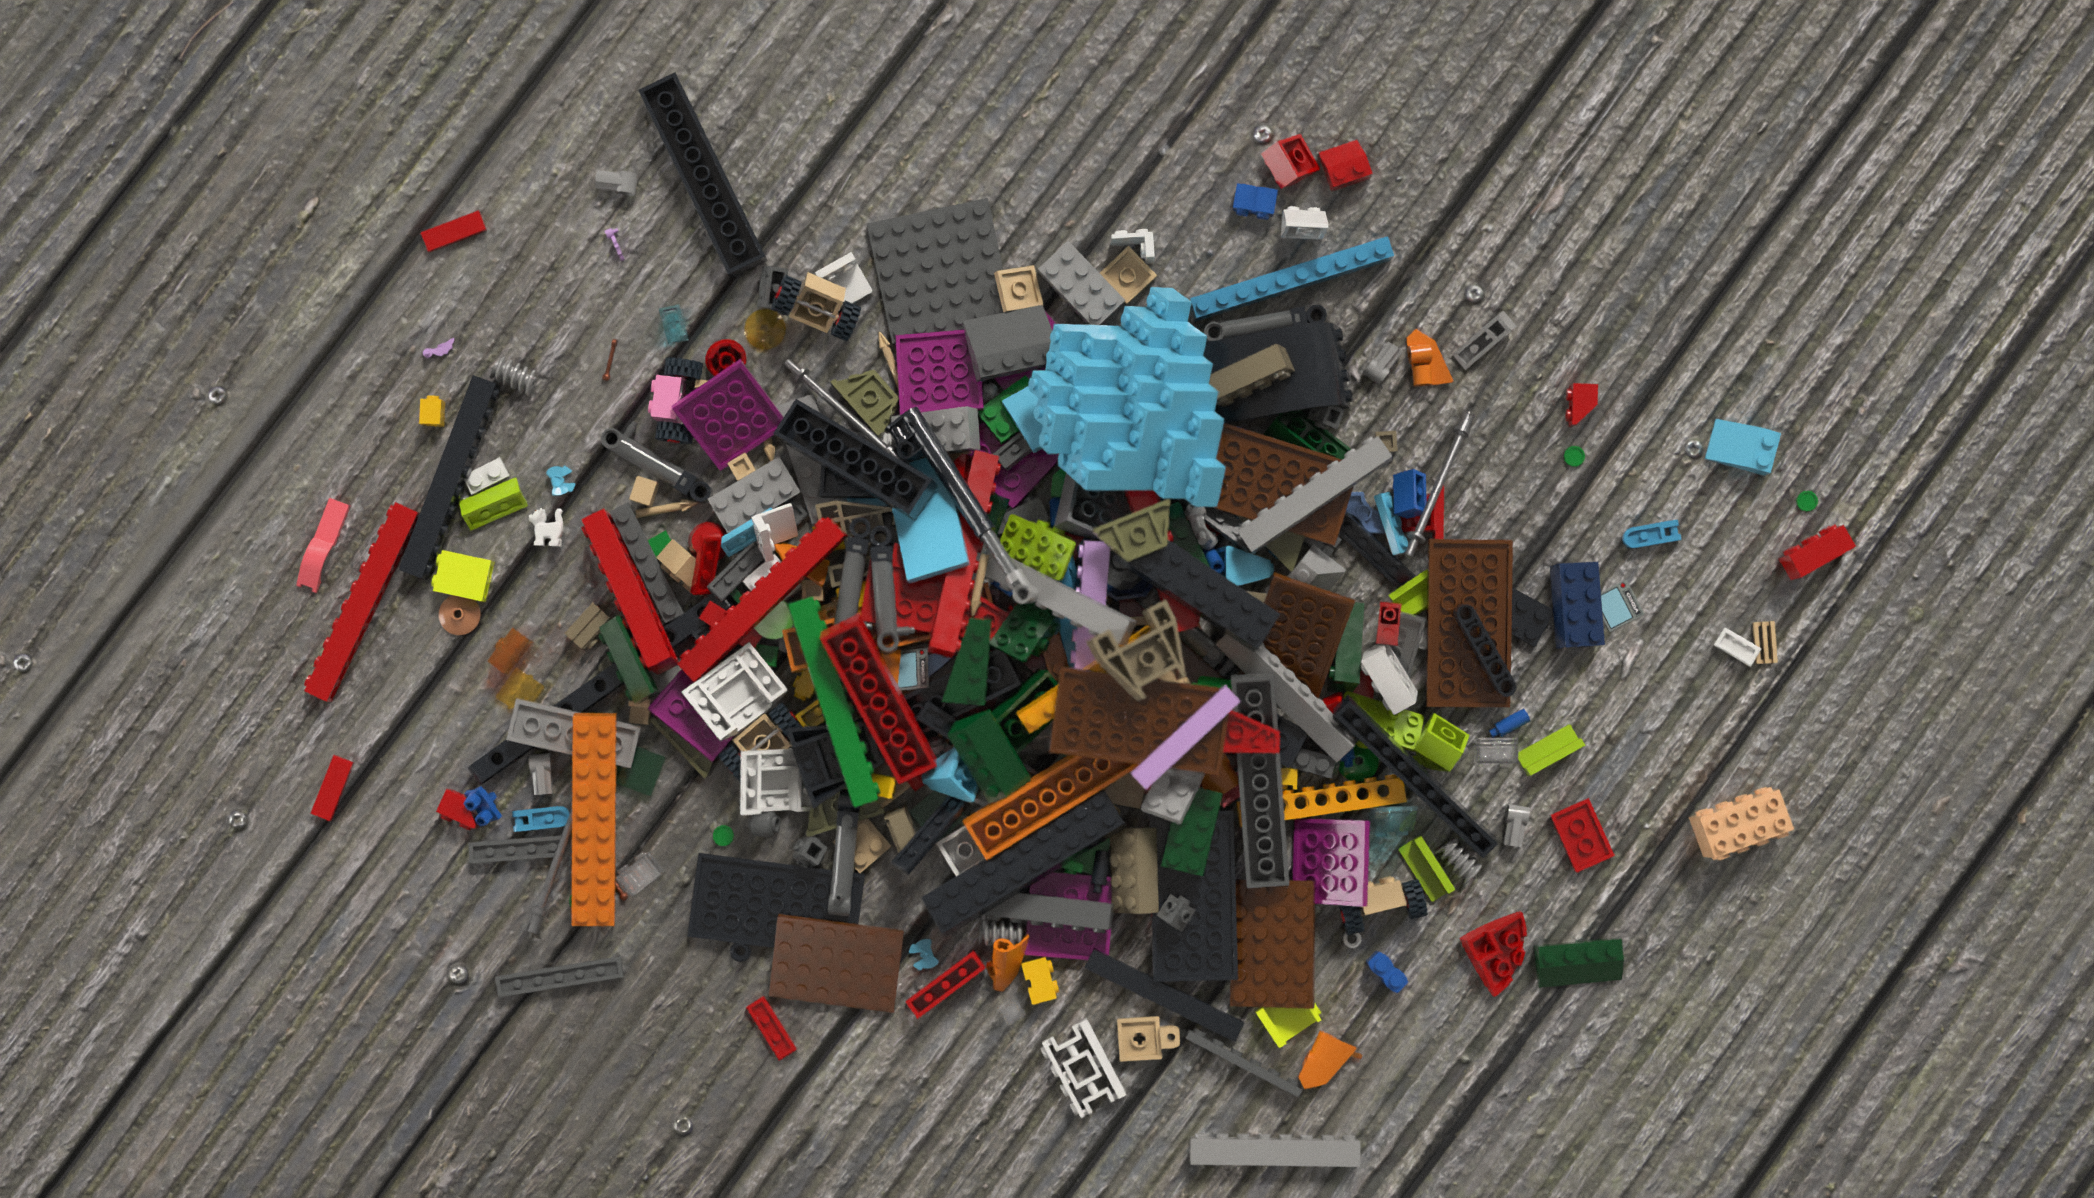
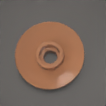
(469, 618)

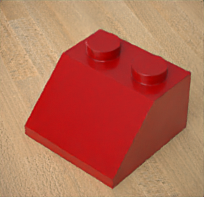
(1290, 161)
(1345, 165)

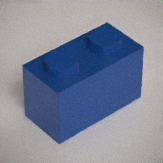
(1409, 493)

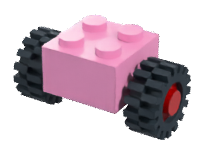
(668, 391)

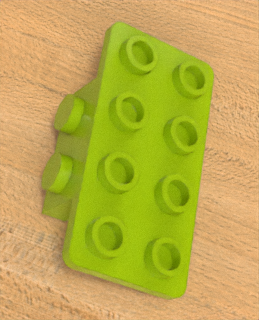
(1038, 545)
(1403, 726)

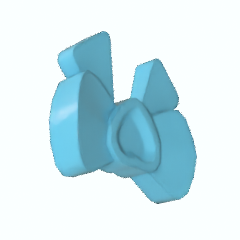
(556, 474)
(925, 949)

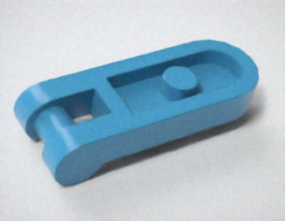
(1651, 534)
(541, 818)

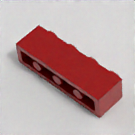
(945, 984)

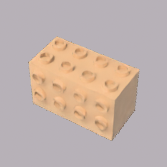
(1741, 823)

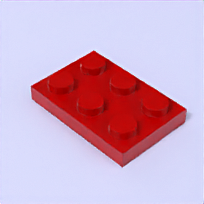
(1582, 835)

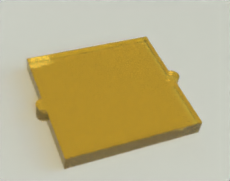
(519, 686)

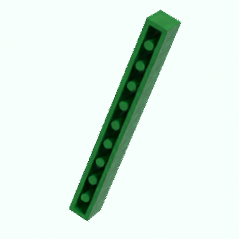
(833, 703)

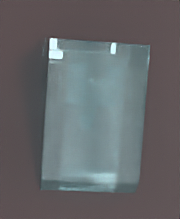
(674, 323)

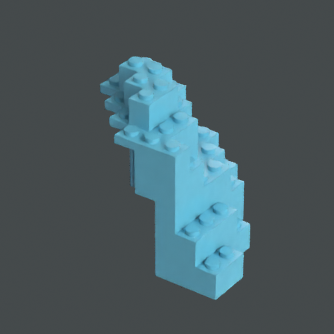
(1133, 403)

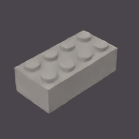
(1081, 285)
(954, 428)
(762, 489)

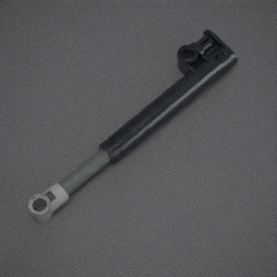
(914, 431)

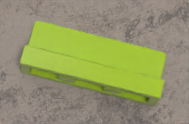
(492, 504)
(1412, 594)
(1549, 750)
(1426, 868)

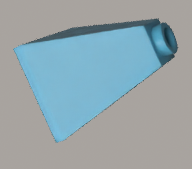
(1243, 566)
(951, 777)

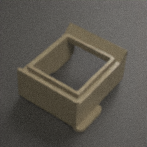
(900, 826)

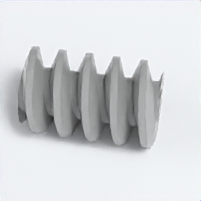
(514, 376)
(1460, 860)
(995, 932)

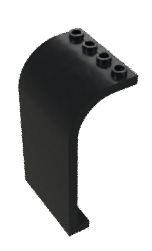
(1315, 383)

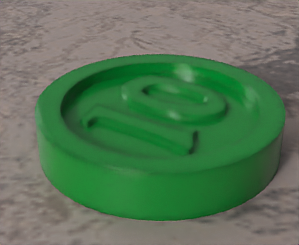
(1574, 456)
(1807, 501)
(723, 835)

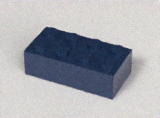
(1577, 605)

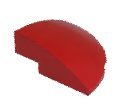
(1497, 950)

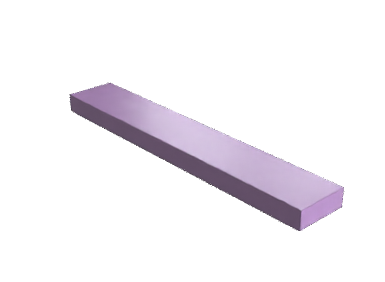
(1185, 737)

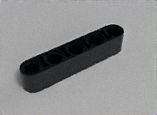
(1493, 655)

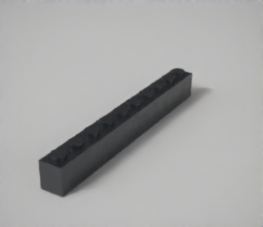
(449, 477)
(1415, 776)

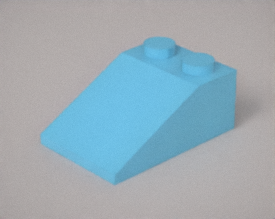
(1743, 446)

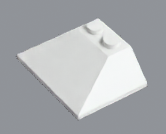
(735, 692)
(771, 782)

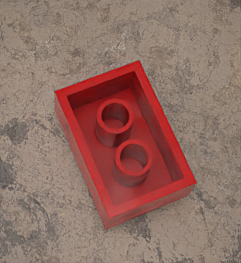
(1816, 551)

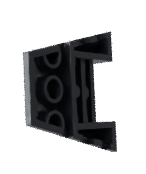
(819, 763)

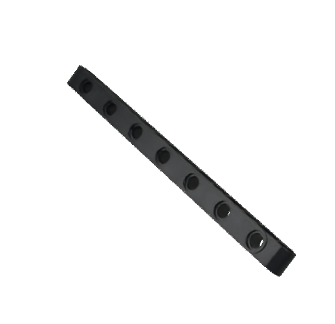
(588, 694)

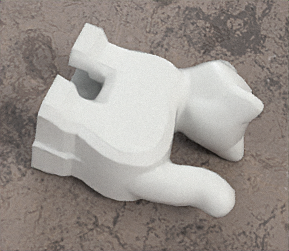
(547, 530)

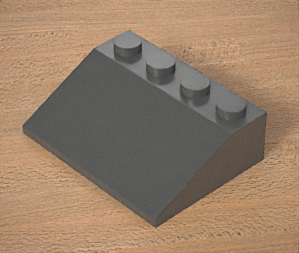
(1008, 342)
(1087, 509)

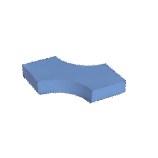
(1367, 516)

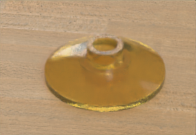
(769, 338)

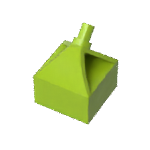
(1440, 744)

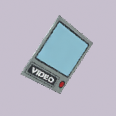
(1619, 606)
(913, 669)

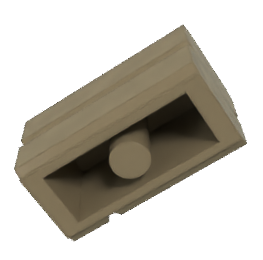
(586, 628)

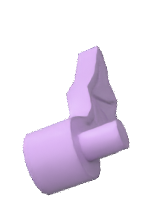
(610, 234)
(440, 350)

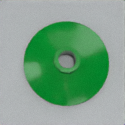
(1365, 769)

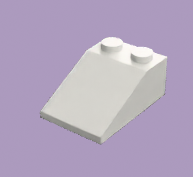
(1303, 223)

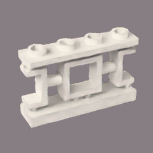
(1097, 1060)

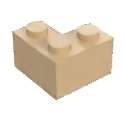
(678, 563)

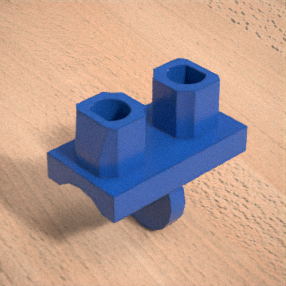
(483, 804)

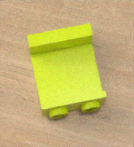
(463, 575)
(1287, 1022)

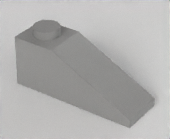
(1484, 340)

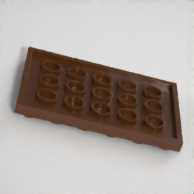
(1307, 628)
(1275, 946)
(836, 963)

